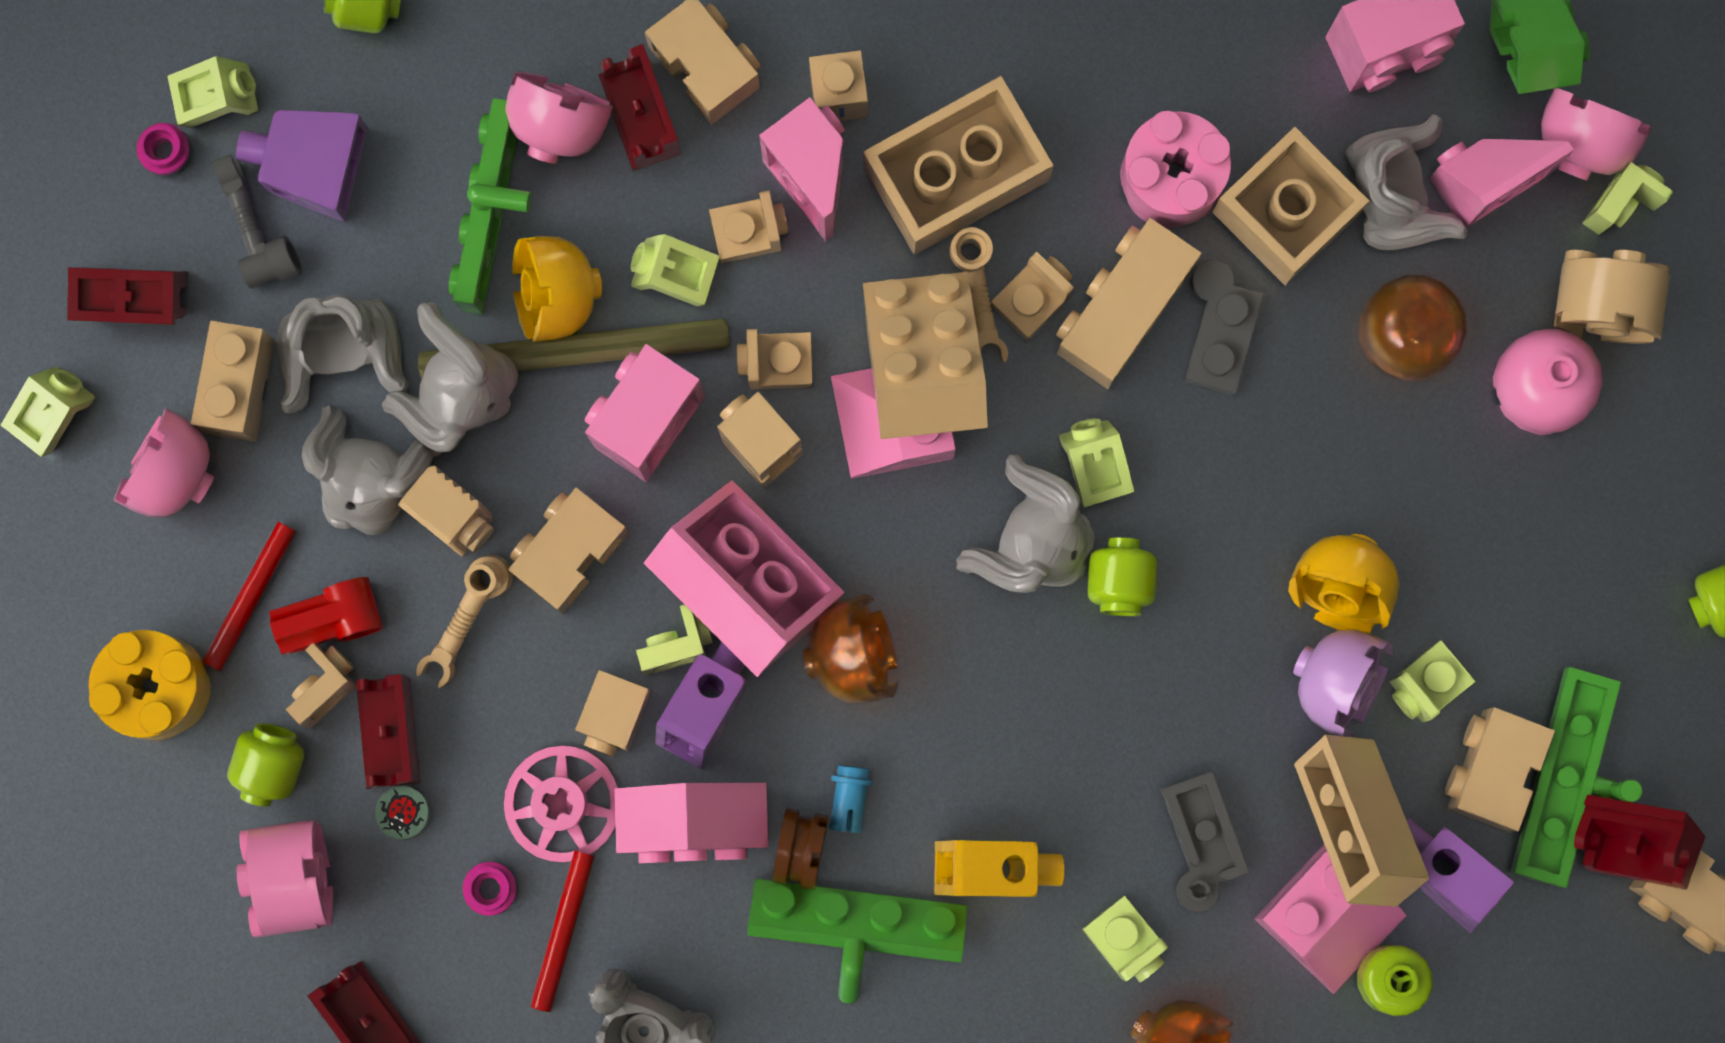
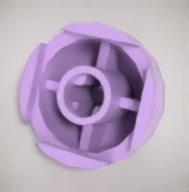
(1341, 678)

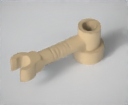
(984, 317)
(470, 606)

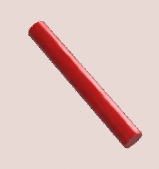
(249, 596)
(562, 931)

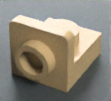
(748, 228)
(1034, 295)
(776, 360)
(320, 695)

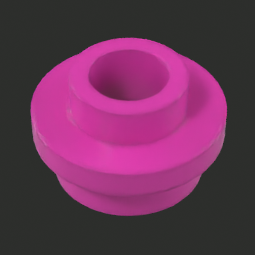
(153, 138)
(473, 883)

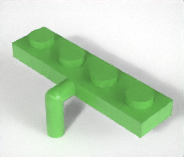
(489, 198)
(1567, 776)
(857, 925)

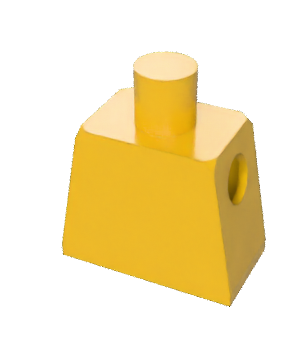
(976, 868)

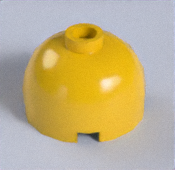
(555, 287)
(1346, 581)

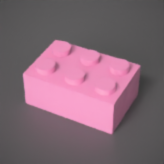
(743, 577)

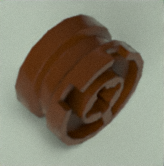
(800, 848)

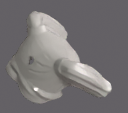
(1393, 183)
(337, 337)
(459, 388)
(360, 473)
(1042, 538)
(630, 1008)

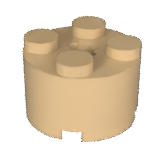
(1612, 297)

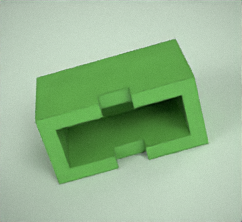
(1542, 41)

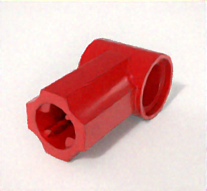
(340, 613)

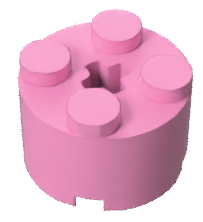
(1179, 140)
(285, 878)

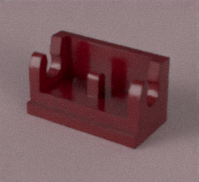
(639, 109)
(125, 295)
(388, 731)
(1638, 841)
(360, 1009)

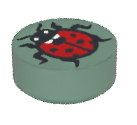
(403, 812)

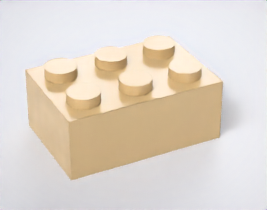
(957, 165)
(925, 355)

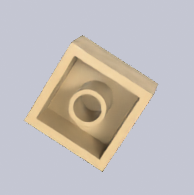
(1290, 206)

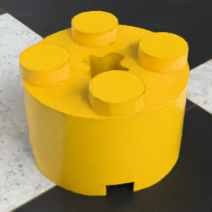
(119, 678)

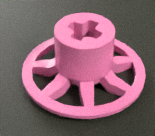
(559, 803)

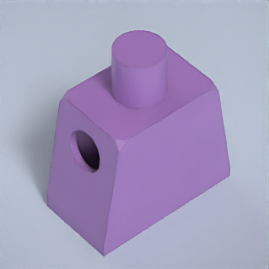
(308, 158)
(695, 722)
(1474, 885)

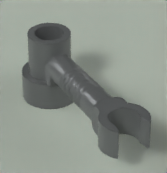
(265, 259)

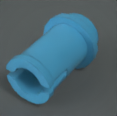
(849, 798)

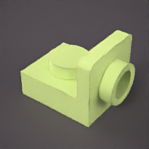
(212, 91)
(1618, 199)
(674, 268)
(46, 408)
(1097, 461)
(669, 651)
(1430, 683)
(1126, 941)

